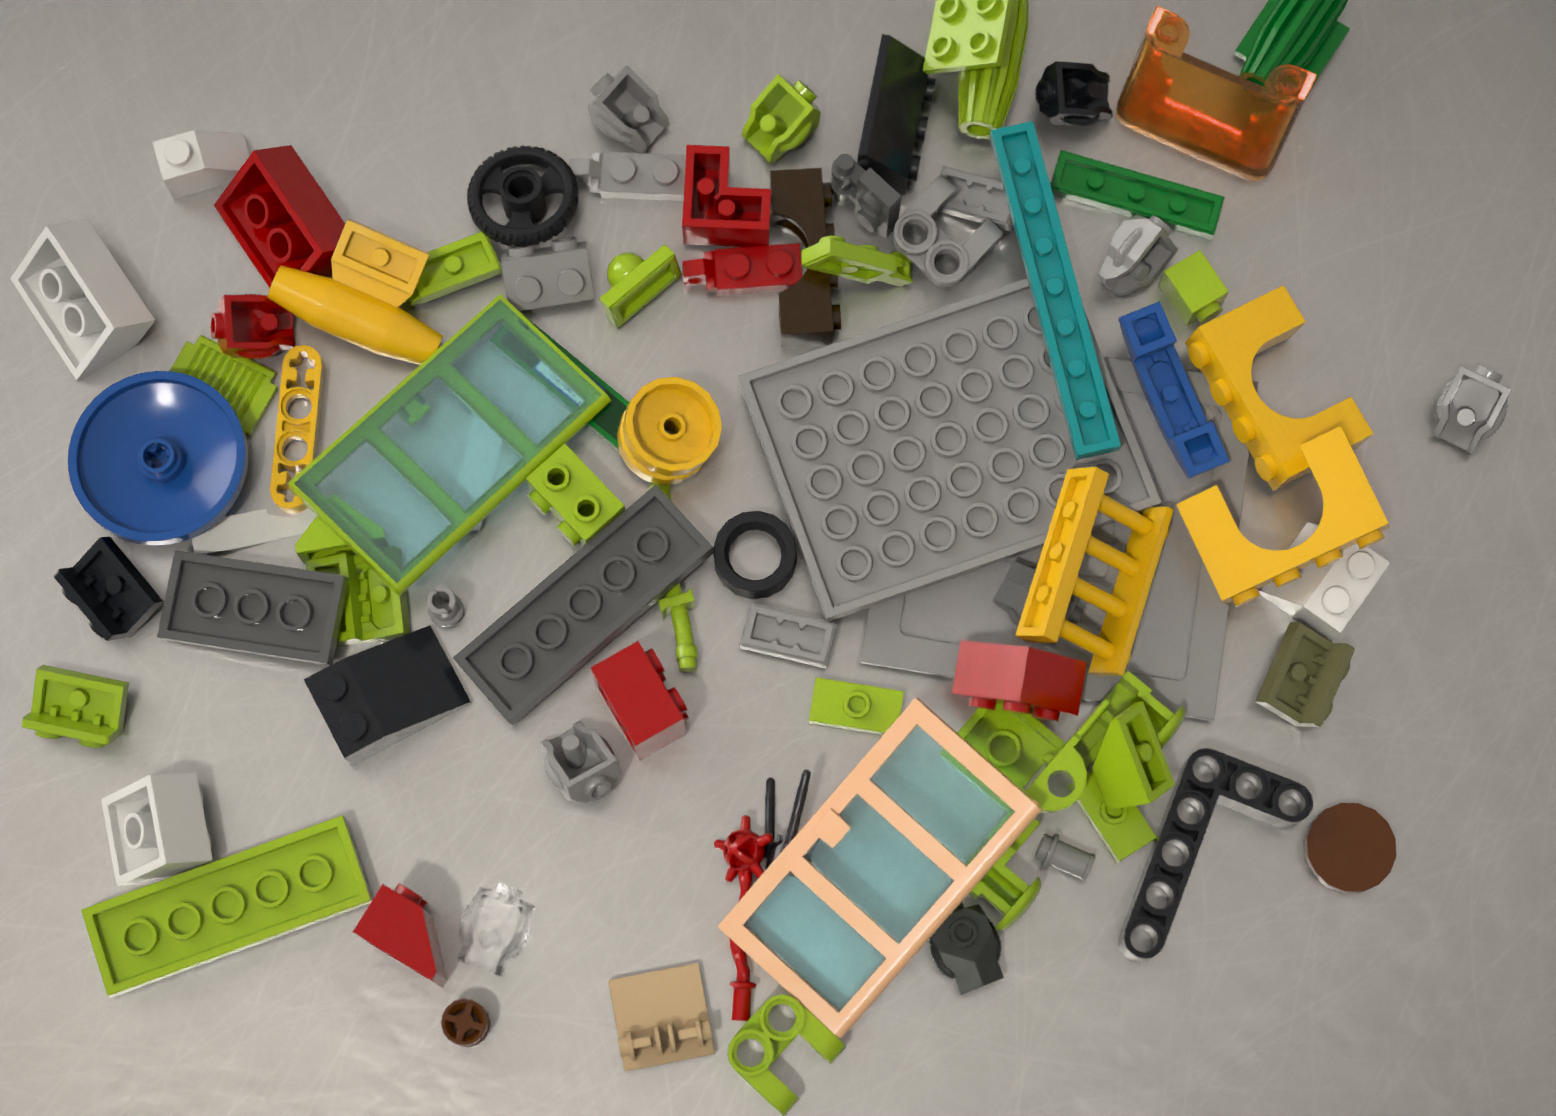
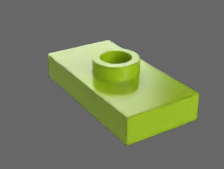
(854, 706)
(1120, 829)

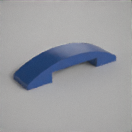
(1169, 391)

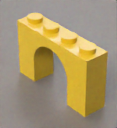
(1225, 356)
(1348, 518)

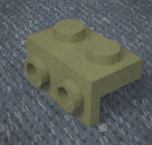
(1305, 676)

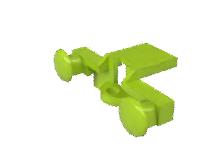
(1022, 746)

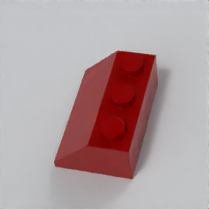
(281, 214)

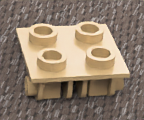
(661, 1017)

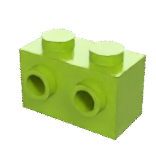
(572, 496)

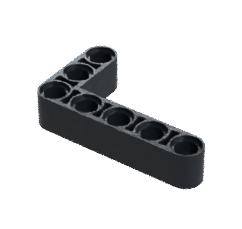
(1190, 836)

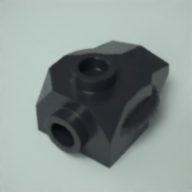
(1073, 94)

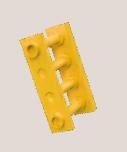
(1061, 560)

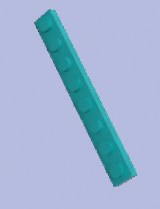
(1054, 291)

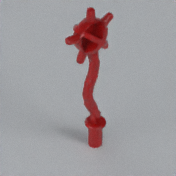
(743, 853)

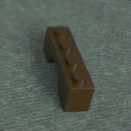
(799, 209)

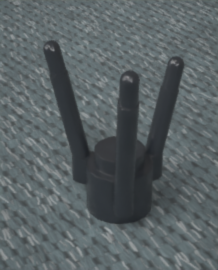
(773, 849)

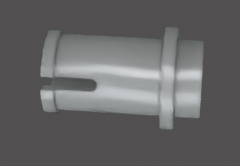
(441, 616)
(1064, 856)

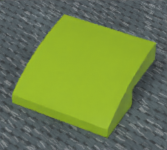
(370, 606)

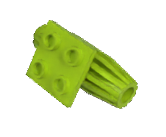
(987, 47)

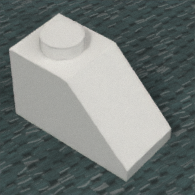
(199, 160)

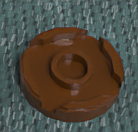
(1350, 848)

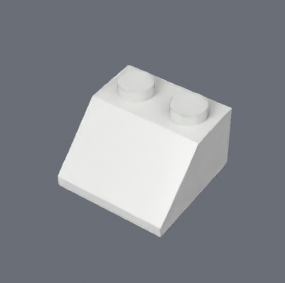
(1329, 595)
(157, 828)

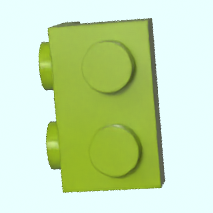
(77, 706)

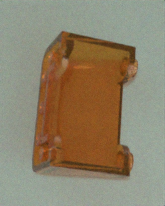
(1206, 107)

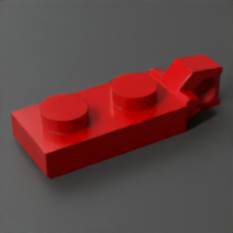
(746, 269)

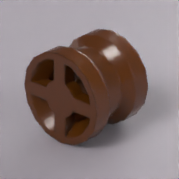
(458, 1020)

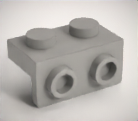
(547, 274)

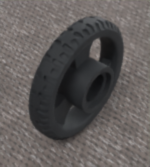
(518, 181)

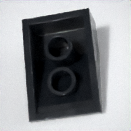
(386, 693)

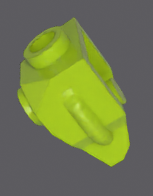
(781, 118)

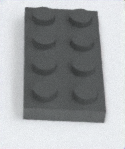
(253, 607)

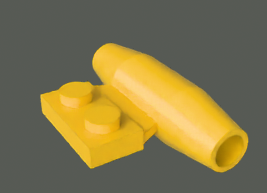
(364, 296)

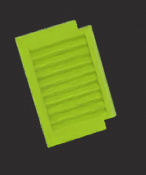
(239, 380)

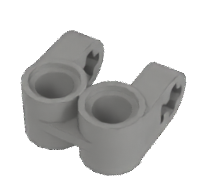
(937, 241)

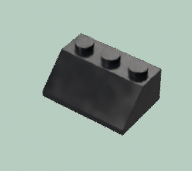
(894, 114)

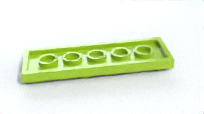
(226, 906)

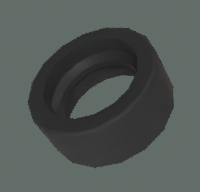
(748, 522)

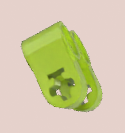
(775, 1042)

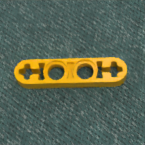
(296, 429)

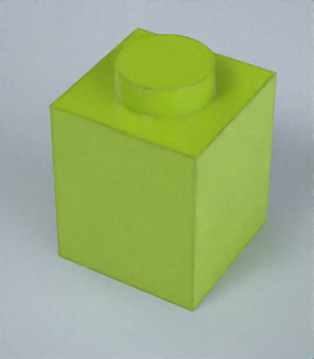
(1194, 289)

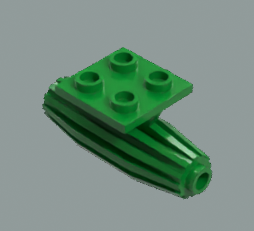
(1293, 34)

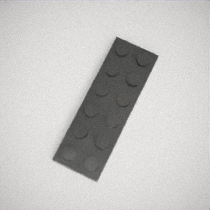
(583, 605)

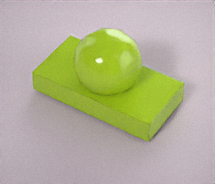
(637, 282)

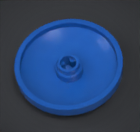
(158, 458)

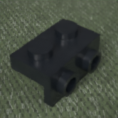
(109, 591)

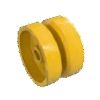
(682, 409)

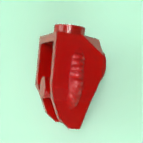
(251, 326)

